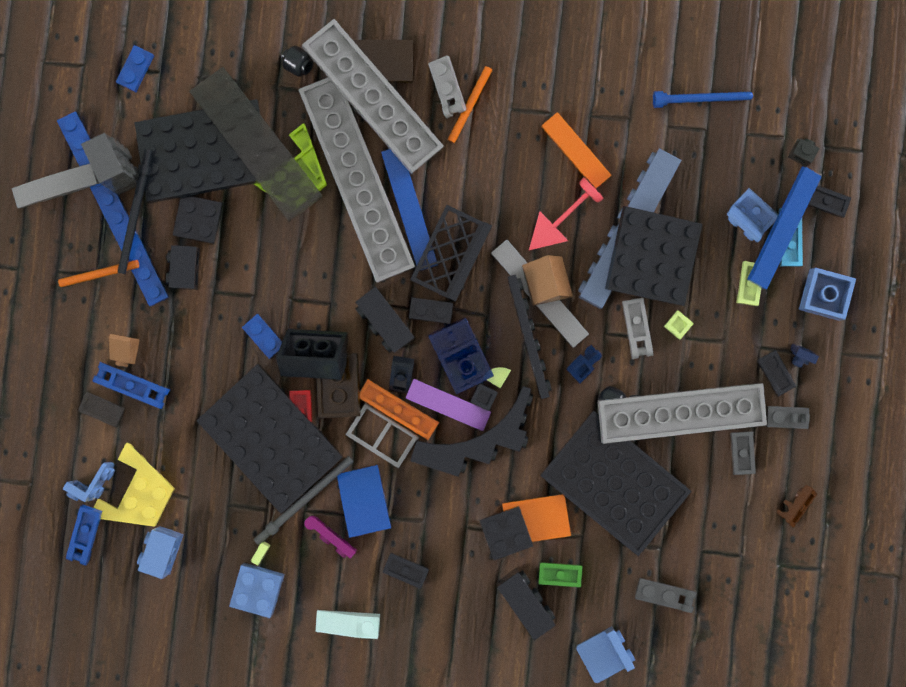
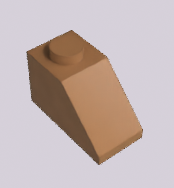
(123, 349)

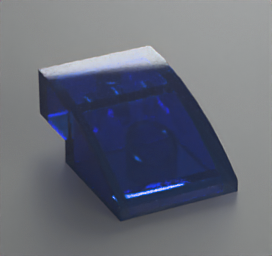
(460, 355)

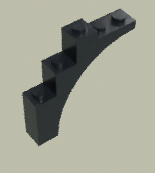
(450, 457)

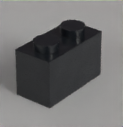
(183, 267)

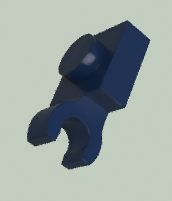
(582, 365)

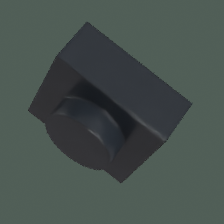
(483, 396)

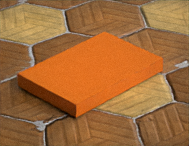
(544, 516)

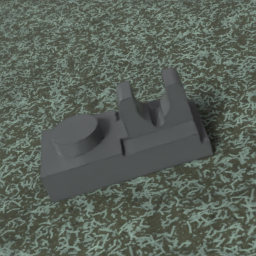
(787, 417)

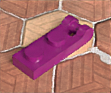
(329, 536)

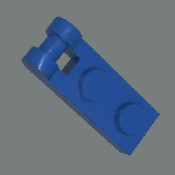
(84, 534)

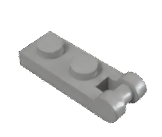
(447, 86)
(637, 327)

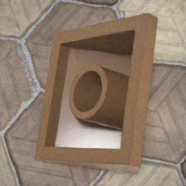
(547, 280)

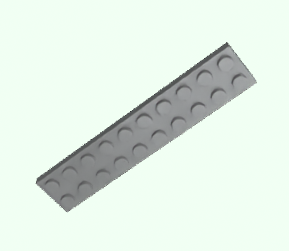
(357, 180)

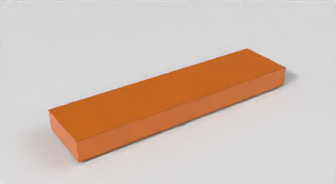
(576, 150)
(398, 409)

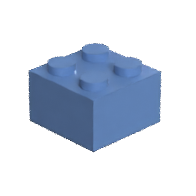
(827, 294)
(160, 552)
(256, 590)

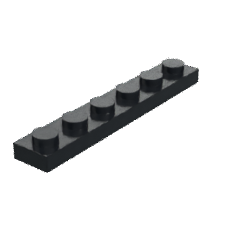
(532, 345)

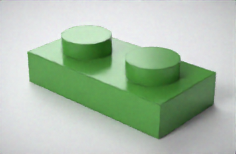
(560, 574)

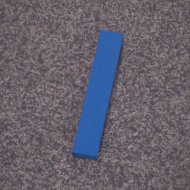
(408, 207)
(784, 227)

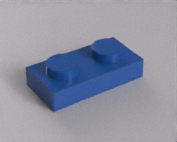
(135, 68)
(263, 336)

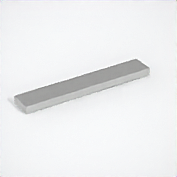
(554, 311)

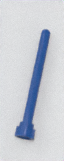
(662, 99)

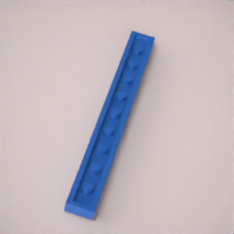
(115, 215)

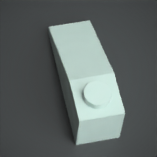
(348, 624)

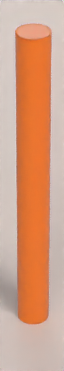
(470, 104)
(95, 274)

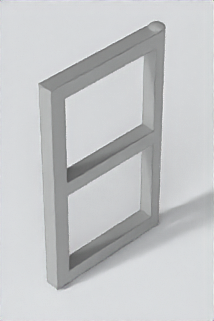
(390, 422)

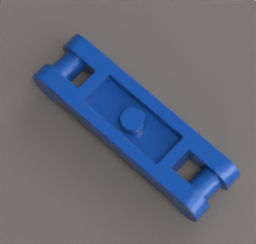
(130, 385)

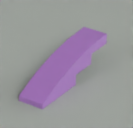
(448, 404)

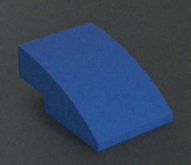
(363, 501)

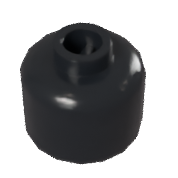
(297, 61)

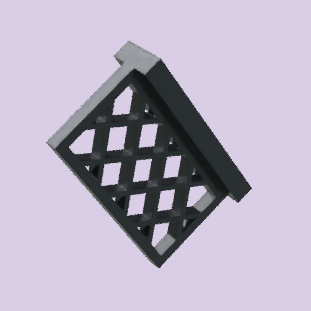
(467, 261)

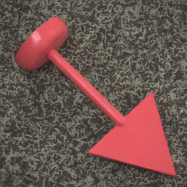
(547, 233)

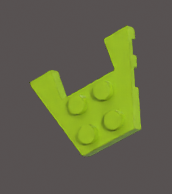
(307, 158)

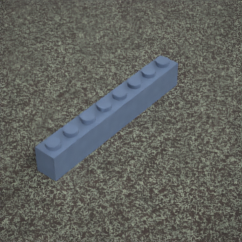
(646, 197)

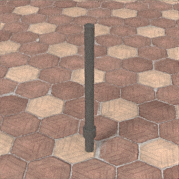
(272, 527)

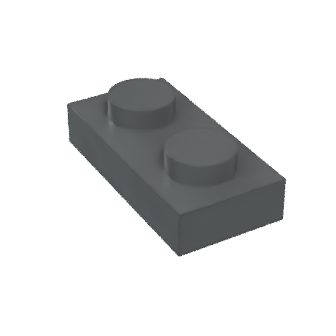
(742, 453)

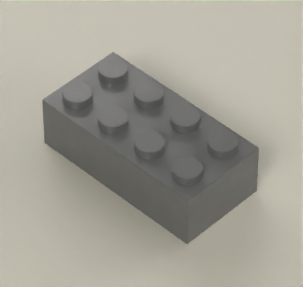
(111, 163)

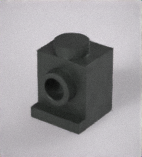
(803, 151)

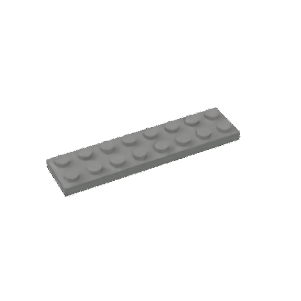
(372, 96)
(682, 413)

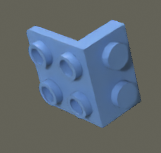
(751, 215)
(78, 490)
(605, 654)

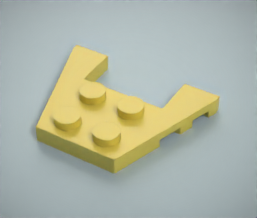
(145, 495)

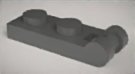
(665, 595)

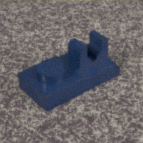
(802, 356)

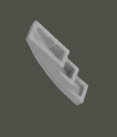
(54, 186)

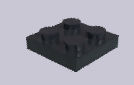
(198, 219)
(506, 533)

